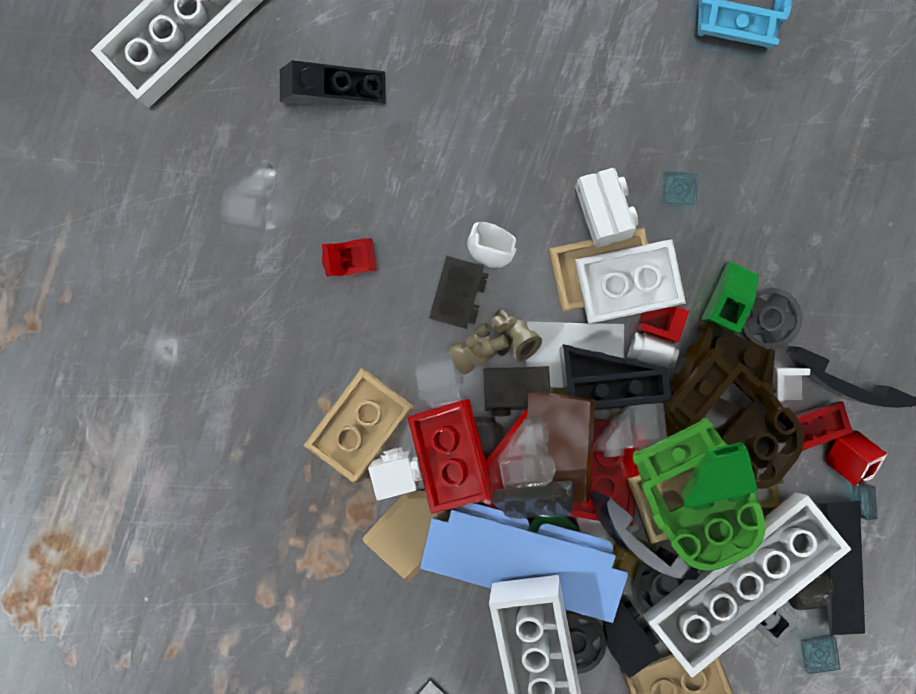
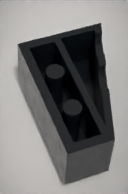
(612, 379)

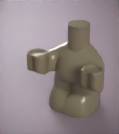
(520, 338)
(477, 349)

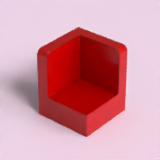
(664, 322)
(856, 457)

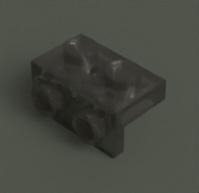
(457, 292)
(509, 388)
(540, 501)

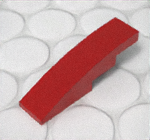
(824, 424)

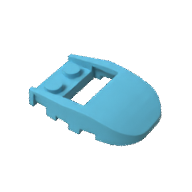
(742, 21)

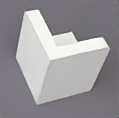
(788, 382)

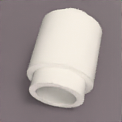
(653, 350)

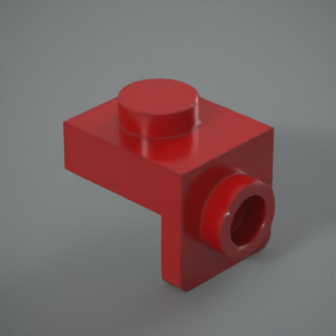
(348, 258)

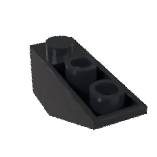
(330, 84)
(628, 642)

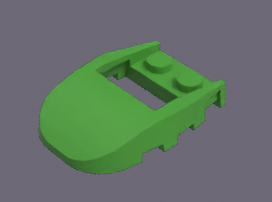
(704, 537)

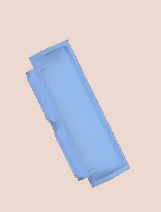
(489, 548)

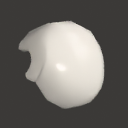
(491, 245)

